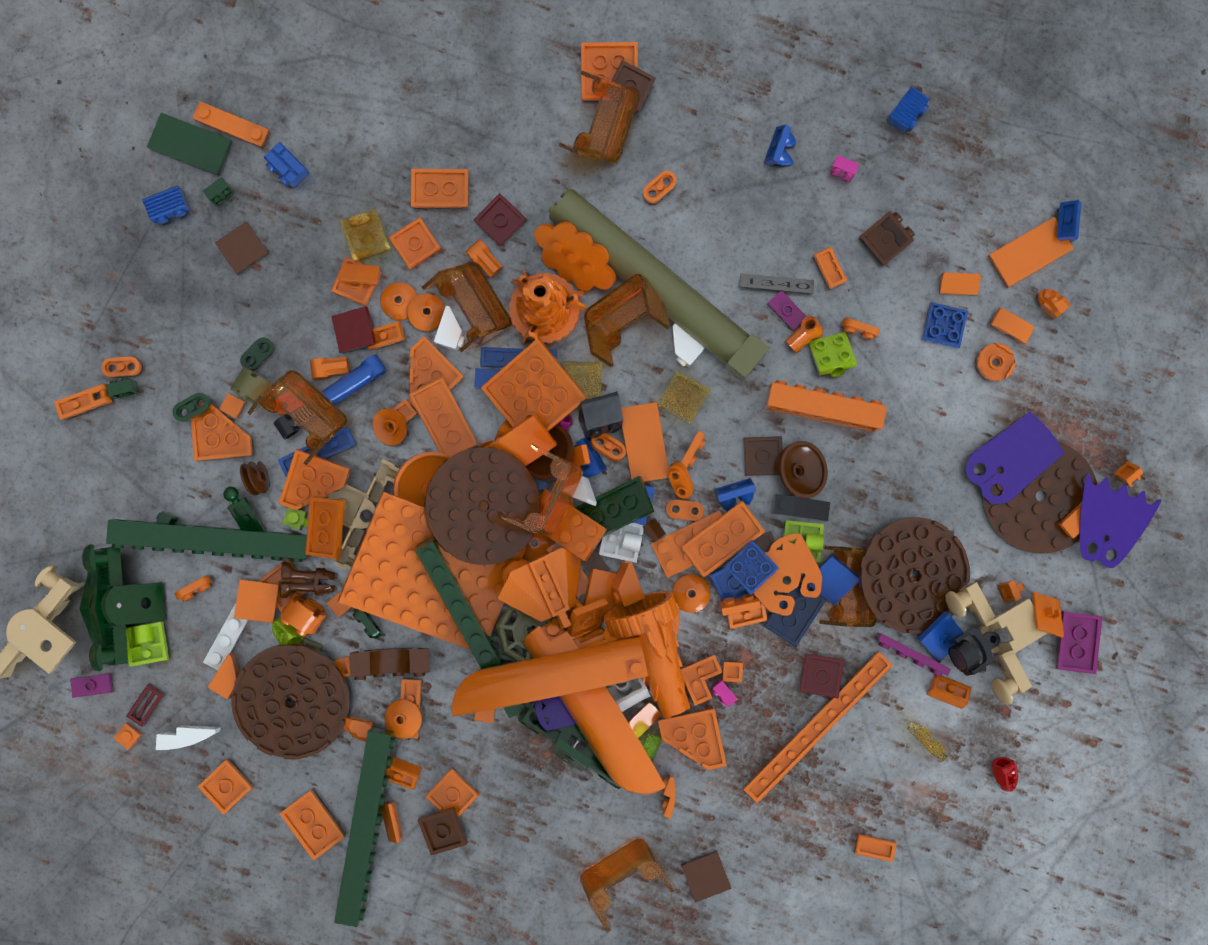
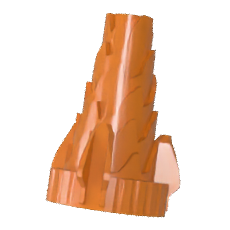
(544, 317)
(657, 625)

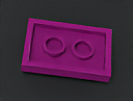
(1080, 644)

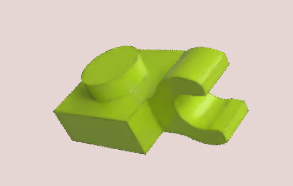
(295, 518)

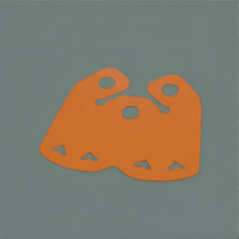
(791, 562)

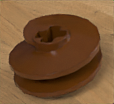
(254, 477)

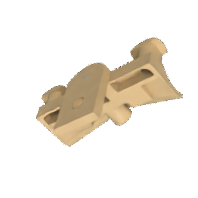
(33, 626)

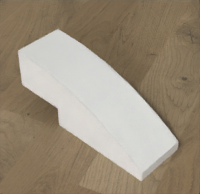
(184, 736)

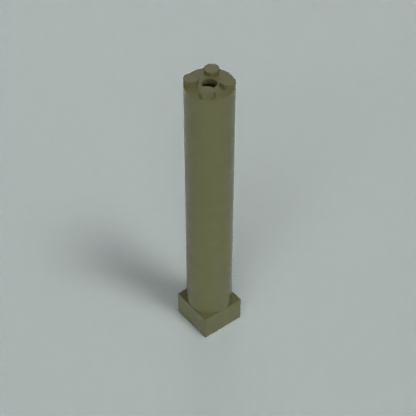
(682, 302)

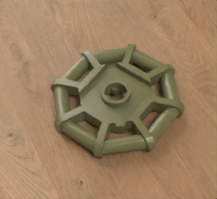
(519, 632)

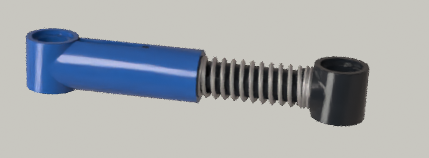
(368, 371)

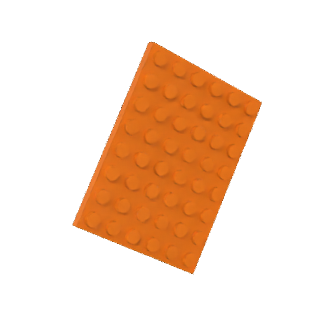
(394, 585)

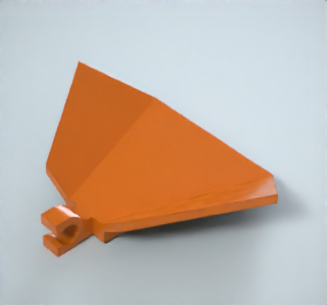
(544, 586)

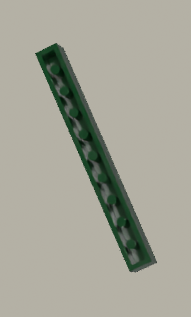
(205, 538)
(461, 610)
(364, 827)

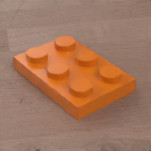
(439, 188)
(325, 527)
(312, 824)

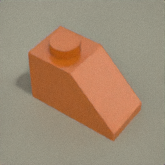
(626, 585)
(226, 676)

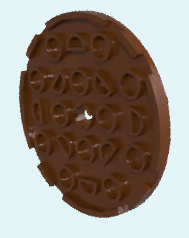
(454, 500)
(1035, 524)
(894, 555)
(297, 673)

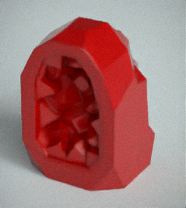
(1005, 773)

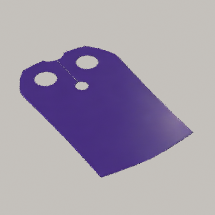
(1023, 453)

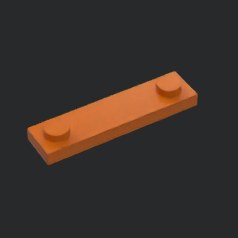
(231, 124)

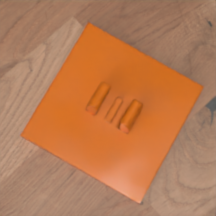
(1048, 614)

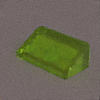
(652, 745)

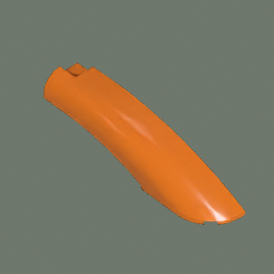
(550, 676)
(600, 720)

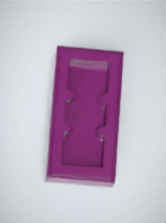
(786, 310)
(91, 685)

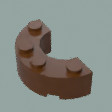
(390, 660)

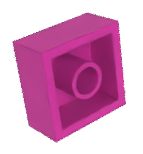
(844, 168)
(726, 696)

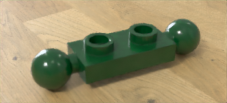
(242, 511)

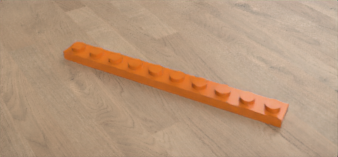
(817, 727)

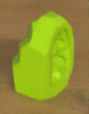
(285, 633)

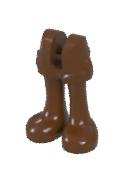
(318, 589)

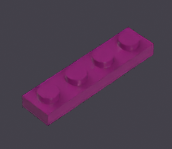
(919, 659)

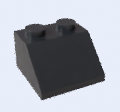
(600, 415)

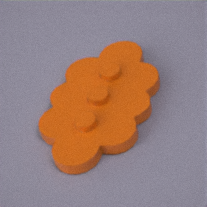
(575, 256)

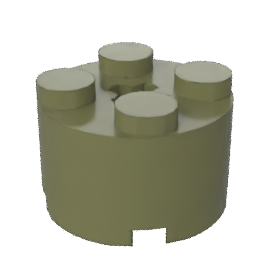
(249, 385)

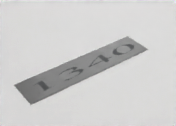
(776, 283)

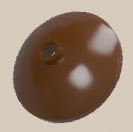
(541, 466)
(809, 466)

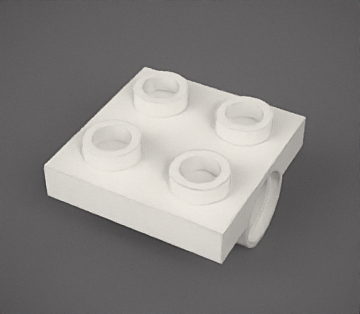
(623, 543)

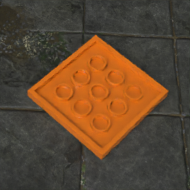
(536, 386)

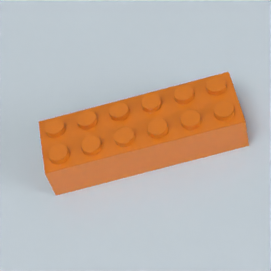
(825, 407)

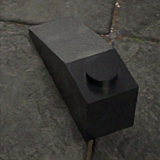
(800, 507)

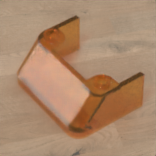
(610, 120)
(476, 301)
(618, 311)
(306, 407)
(568, 478)
(851, 608)
(616, 867)

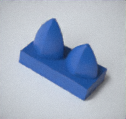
(781, 139)
(1069, 220)
(596, 464)
(727, 494)

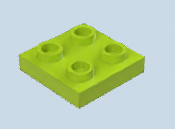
(832, 354)
(811, 533)
(146, 644)

